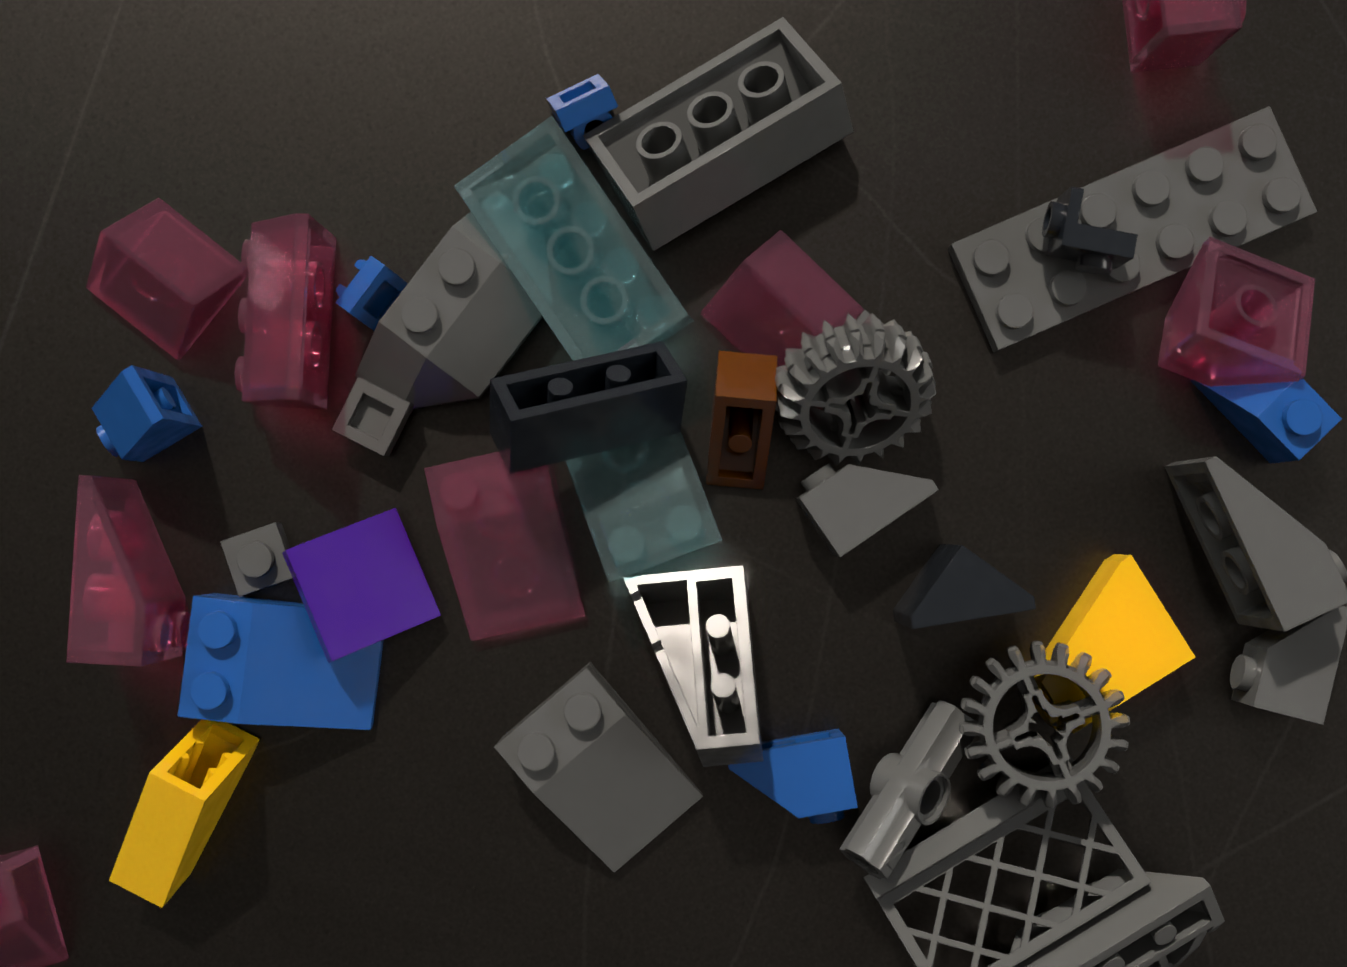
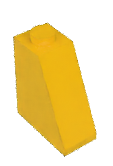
(1122, 630)
(181, 809)

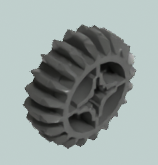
(859, 402)
(1071, 714)

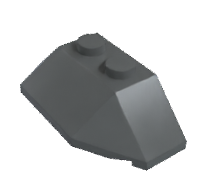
(451, 323)
(1144, 930)

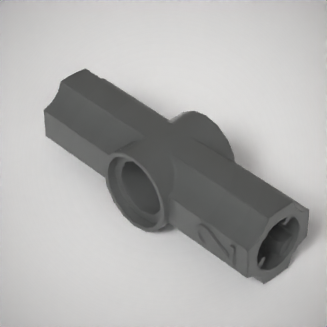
(908, 791)

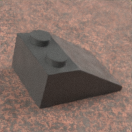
(1261, 555)
(598, 768)

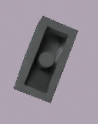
(858, 502)
(1292, 668)

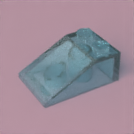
(643, 504)

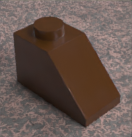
(741, 419)

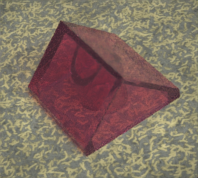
(163, 275)
(776, 299)

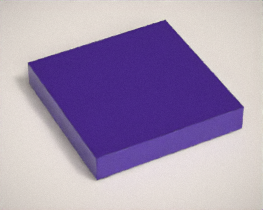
(361, 584)

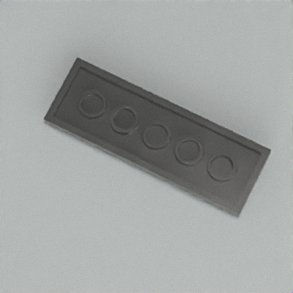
(1216, 186)

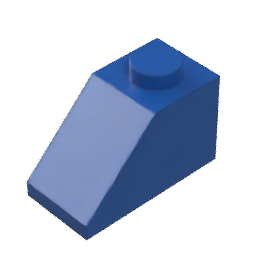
(143, 414)
(1276, 418)
(805, 775)

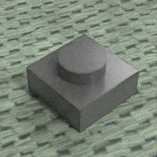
(373, 417)
(257, 558)

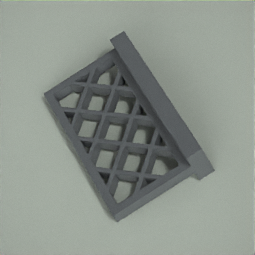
(977, 832)

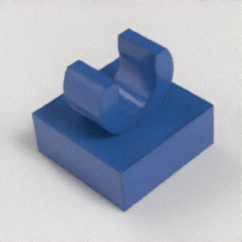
(581, 104)
(370, 291)

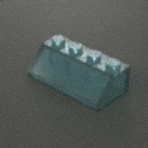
(571, 247)

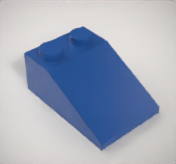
(266, 667)

